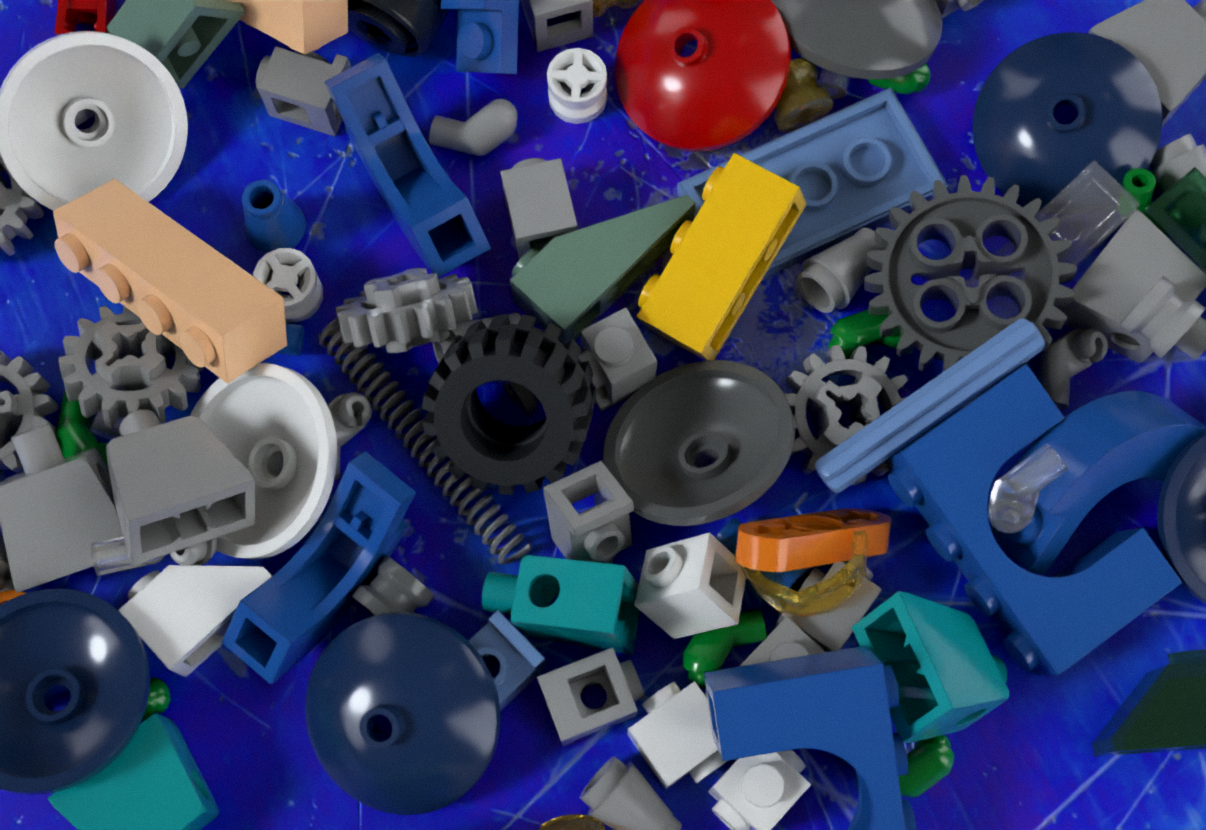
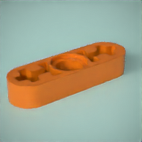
(809, 539)

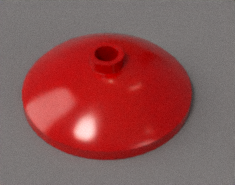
(717, 90)

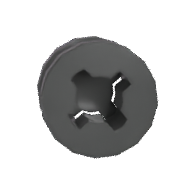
(392, 590)

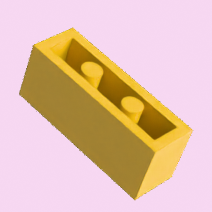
(720, 257)

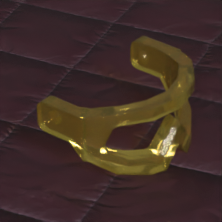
(813, 599)

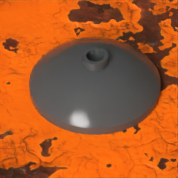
(863, 35)
(694, 419)

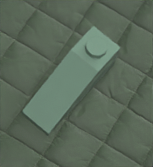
(594, 266)

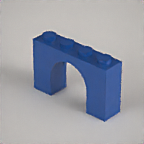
(1045, 618)
(824, 704)

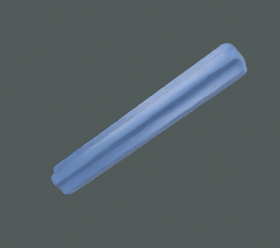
(930, 405)

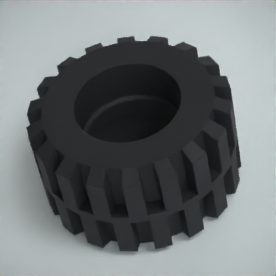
(493, 449)

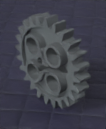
(963, 224)

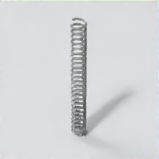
(395, 399)

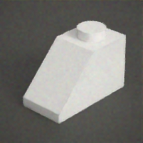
(188, 609)

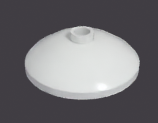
(136, 127)
(287, 443)

